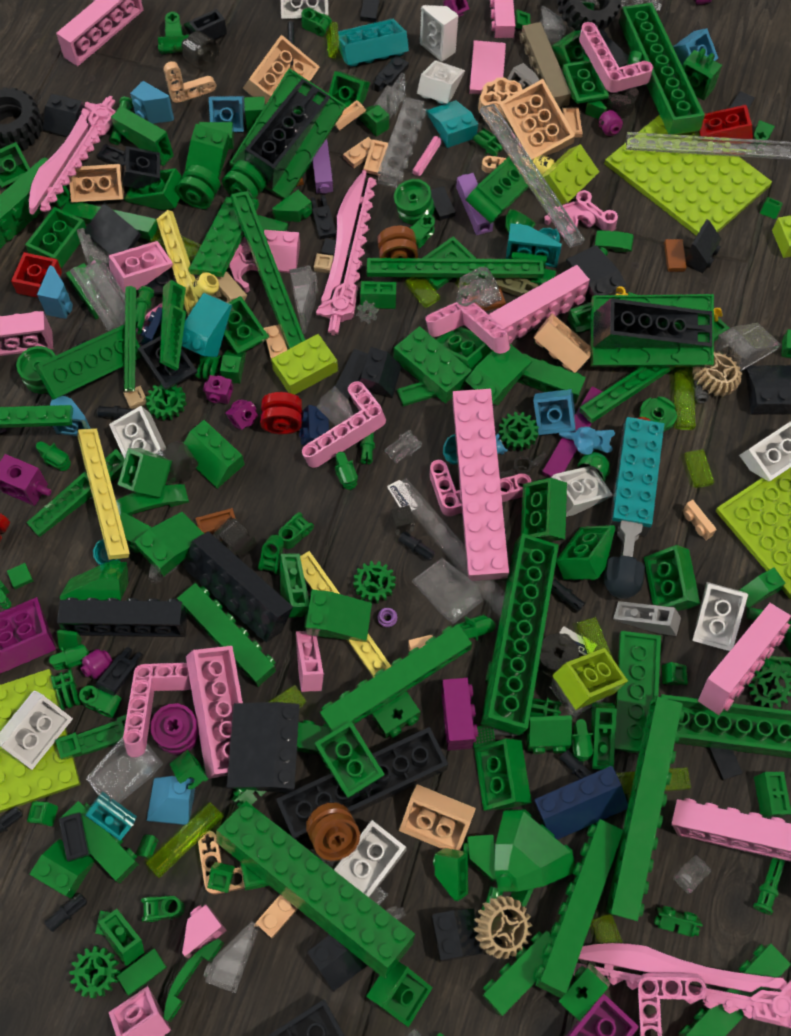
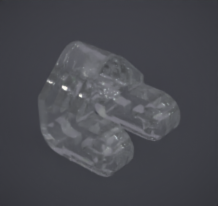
(487, 289)

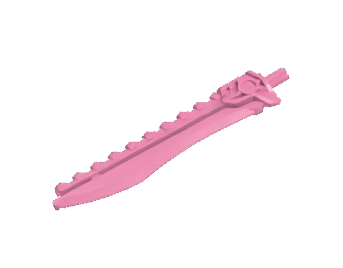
(98, 124)
(343, 302)
(762, 1006)

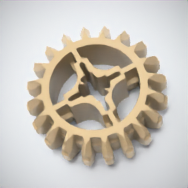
(719, 378)
(513, 931)

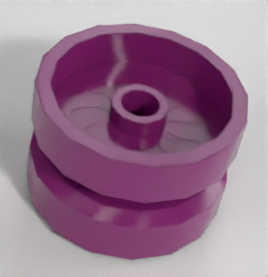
(164, 732)

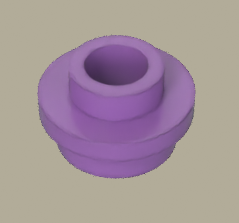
(387, 612)

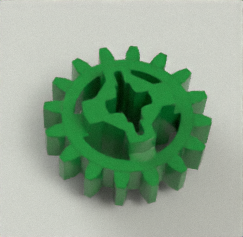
(158, 406)
(520, 429)
(378, 574)
(780, 690)
(94, 962)

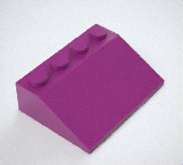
(23, 635)

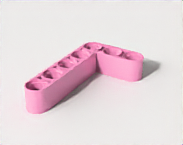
(612, 76)
(472, 317)
(349, 431)
(454, 497)
(145, 681)
(660, 992)

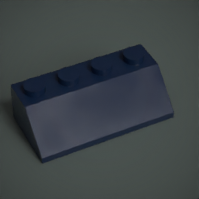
(582, 803)

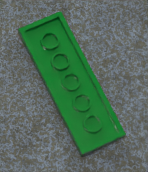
(220, 242)
(84, 363)
(641, 666)

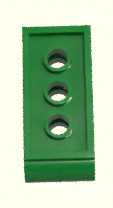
(485, 196)

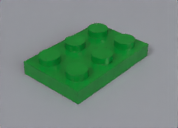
(448, 250)

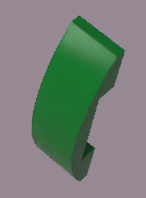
(139, 502)
(92, 740)
(174, 1003)

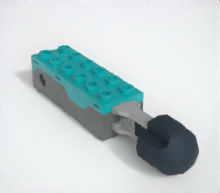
(633, 501)

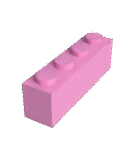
(503, 18)

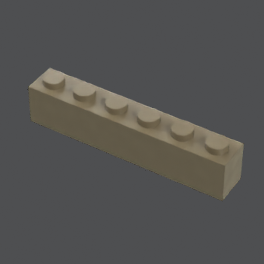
(544, 62)

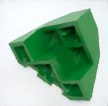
(528, 854)

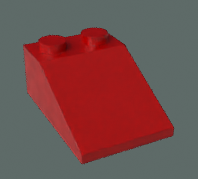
(728, 124)

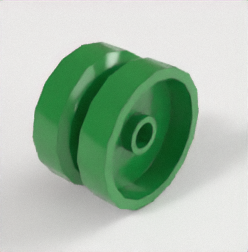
(244, 178)
(198, 186)
(413, 200)
(26, 367)

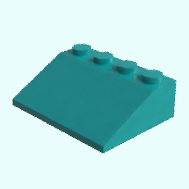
(372, 42)

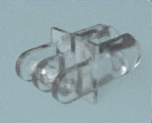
(402, 447)

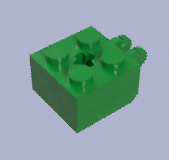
(702, 72)

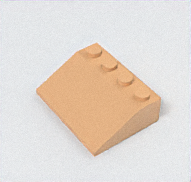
(275, 65)
(537, 120)

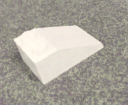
(440, 82)
(584, 489)
(719, 616)
(371, 859)

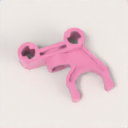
(588, 213)
(241, 263)

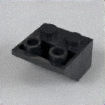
(210, 24)

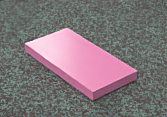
(486, 64)

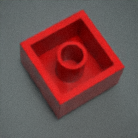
(31, 273)

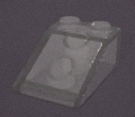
(304, 289)
(746, 344)
(448, 590)
(121, 774)
(231, 961)

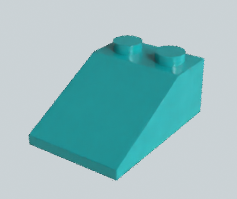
(453, 123)
(530, 241)
(206, 325)

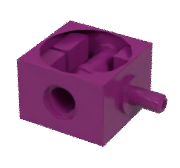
(22, 480)

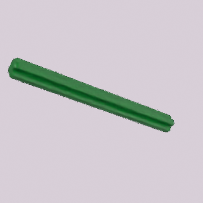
(130, 339)

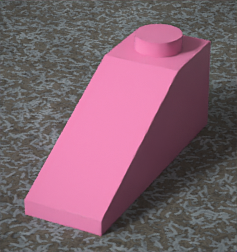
(309, 662)

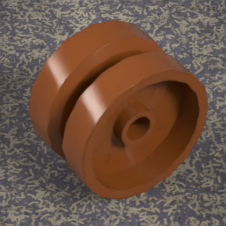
(397, 243)
(333, 831)

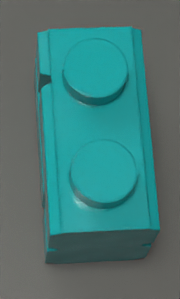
(111, 816)

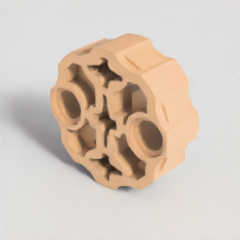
(497, 91)

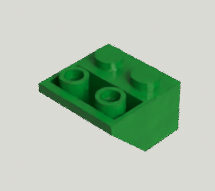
(144, 472)

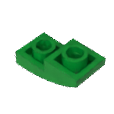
(615, 240)

